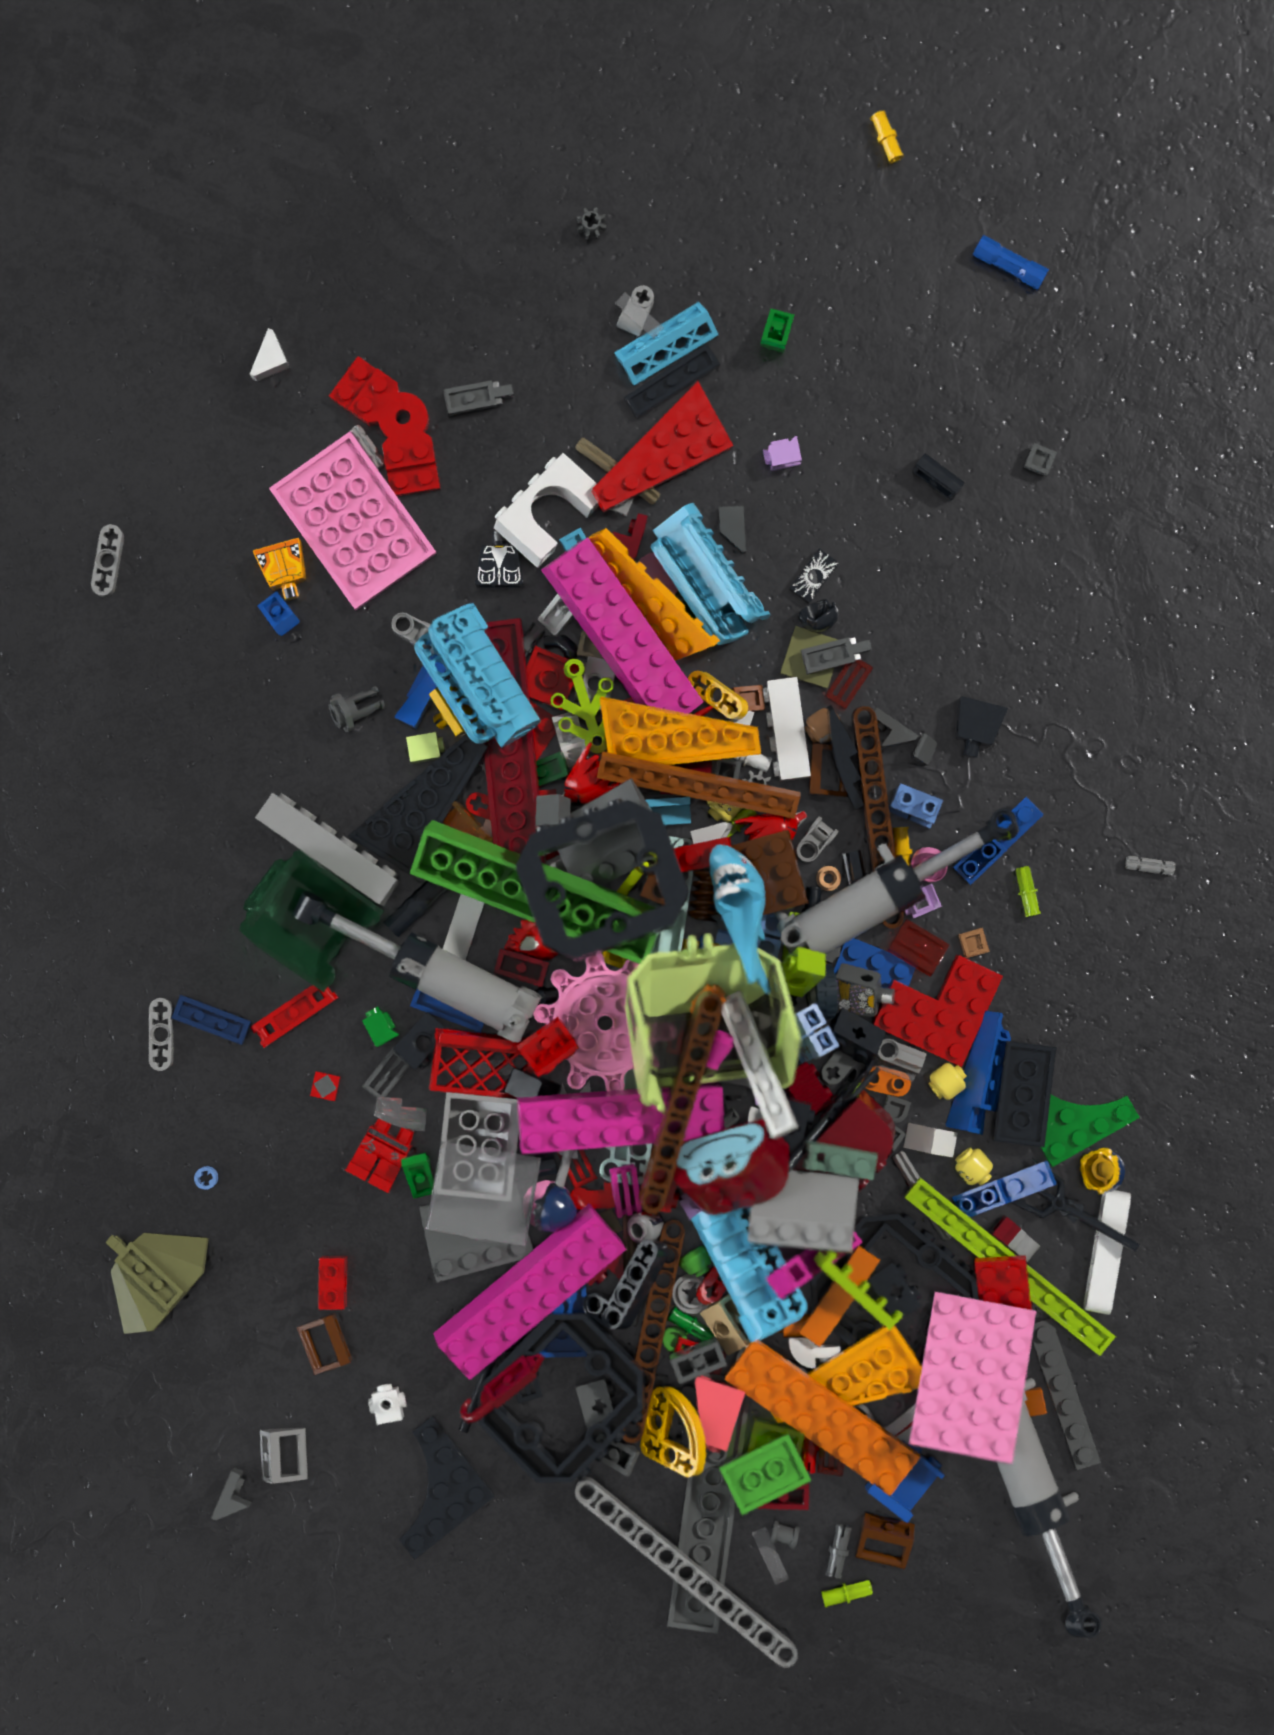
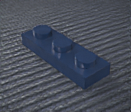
(211, 1019)

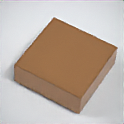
(973, 943)

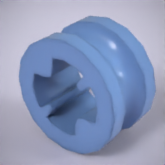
(212, 1182)

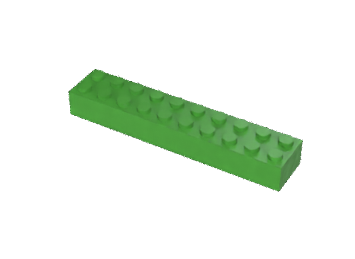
(490, 876)

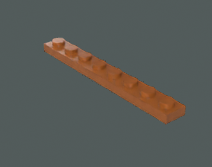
(699, 785)

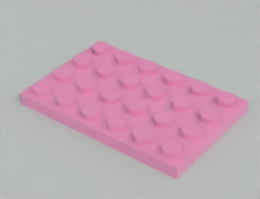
(353, 520)
(973, 1378)

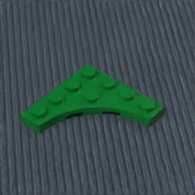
(1078, 1126)

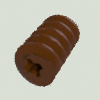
(704, 897)

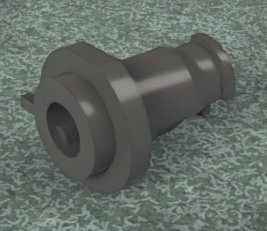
(345, 711)

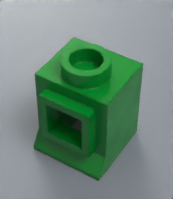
(379, 1026)

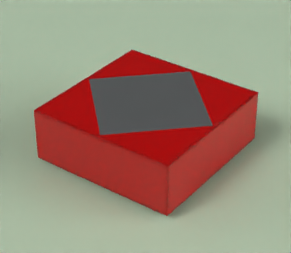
(325, 1086)

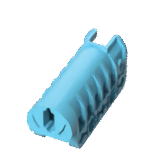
(705, 576)
(479, 677)
(746, 1273)

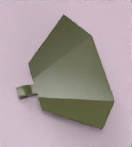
(154, 1276)

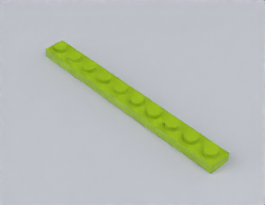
(985, 1245)

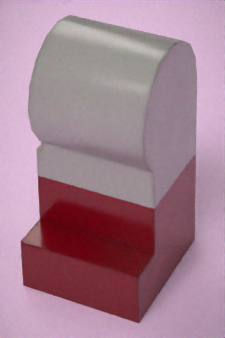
(1015, 1238)

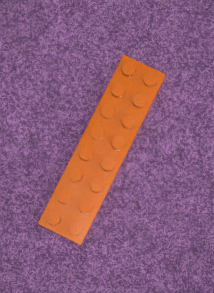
(822, 1416)

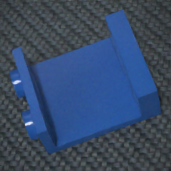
(911, 1487)

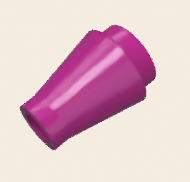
(720, 1048)

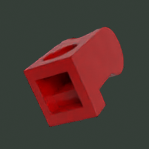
(596, 1198)

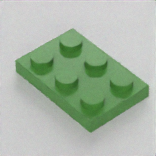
(765, 1473)

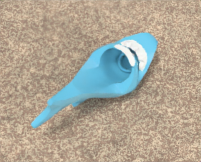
(741, 902)

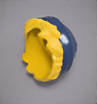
(1102, 1170)

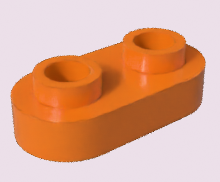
(886, 1084)

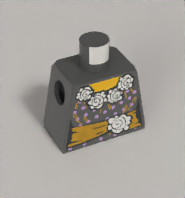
(861, 990)

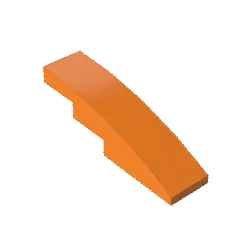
(837, 1299)

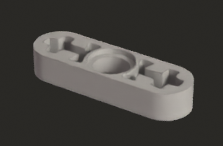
(116, 543)
(169, 1027)

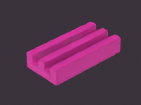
(628, 1209)

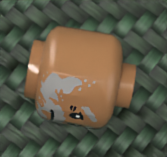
(818, 726)

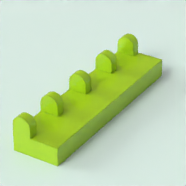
(857, 1291)

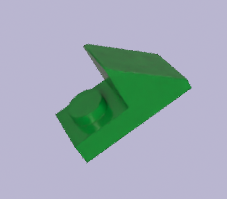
(777, 330)
(419, 1174)

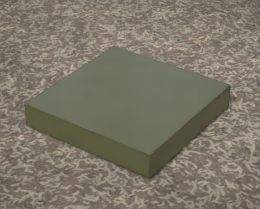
(793, 663)

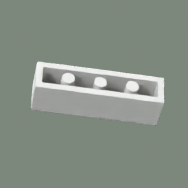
(788, 729)

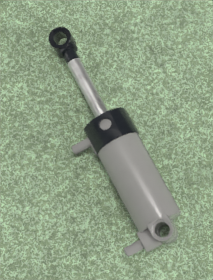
(880, 894)
(437, 972)
(1042, 1510)

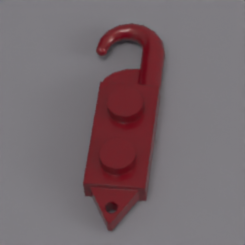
(503, 1386)

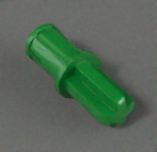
(689, 1324)

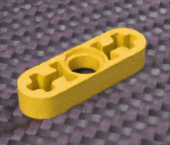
(727, 695)

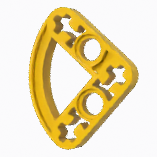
(659, 1436)

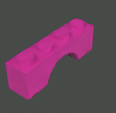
(800, 1270)

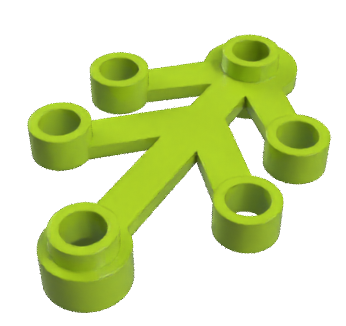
(586, 711)

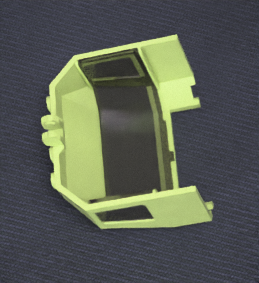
(660, 1015)

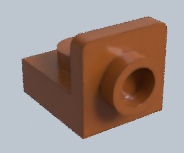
(753, 696)

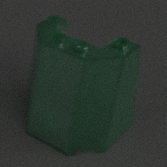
(293, 943)

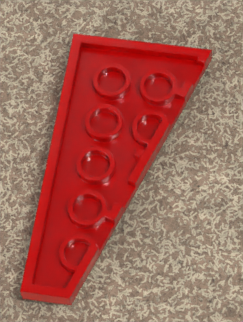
(675, 444)

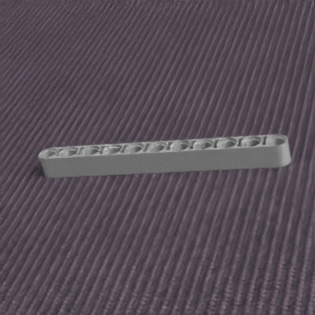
(691, 1583)

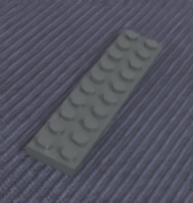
(707, 1529)

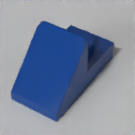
(278, 613)

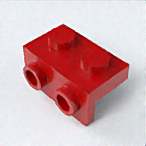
(548, 1047)

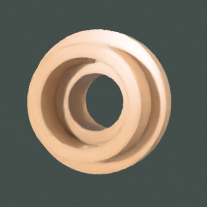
(836, 878)

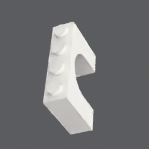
(517, 523)

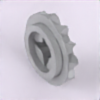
(681, 1300)

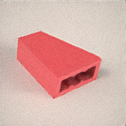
(717, 1410)

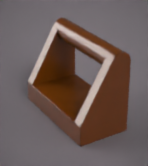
(815, 770)
(336, 1337)
(889, 1531)

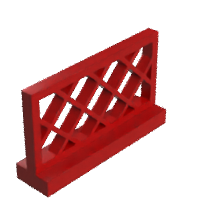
(473, 1041)

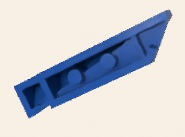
(418, 697)
(983, 1076)

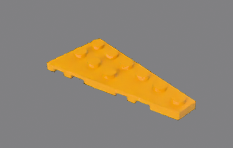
(655, 601)
(672, 735)
(870, 1369)

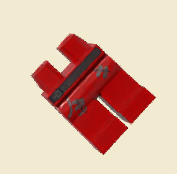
(383, 1146)

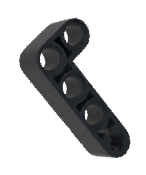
(650, 1257)

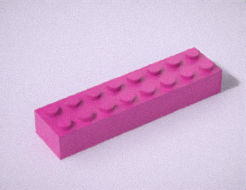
(619, 630)
(609, 1119)
(529, 1292)

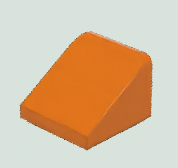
(1035, 1402)

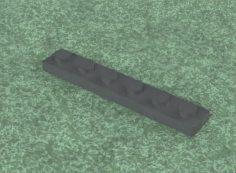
(1064, 1394)

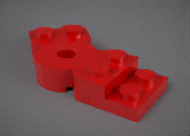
(408, 449)

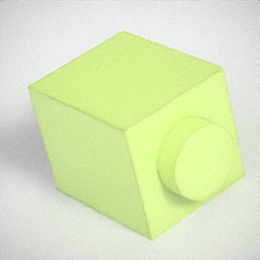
(425, 747)

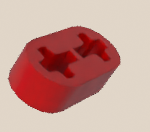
(481, 812)
(709, 1280)

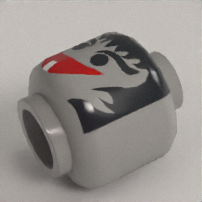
(645, 1226)

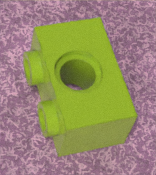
(803, 970)

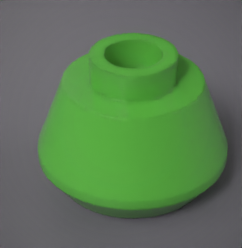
(695, 1261)

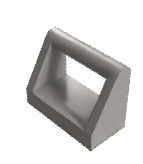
(271, 1455)

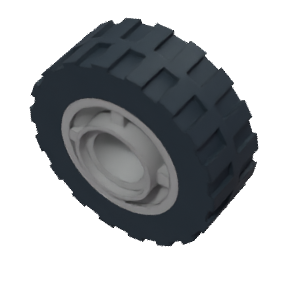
(825, 994)

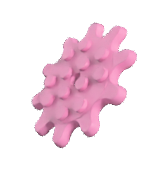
(579, 1007)

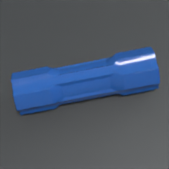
(995, 254)

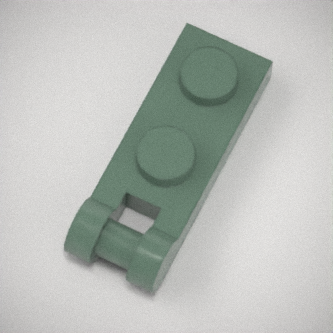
(840, 1160)

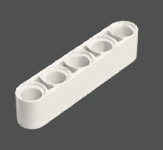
(1106, 1254)

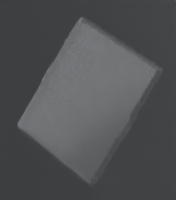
(483, 1193)

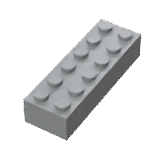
(327, 849)

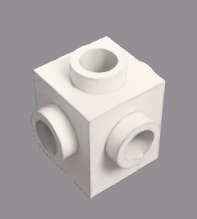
(384, 1412)

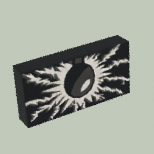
(814, 575)

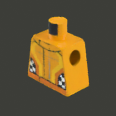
(283, 566)

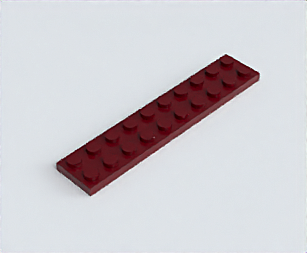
(512, 768)

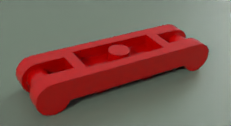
(292, 1014)

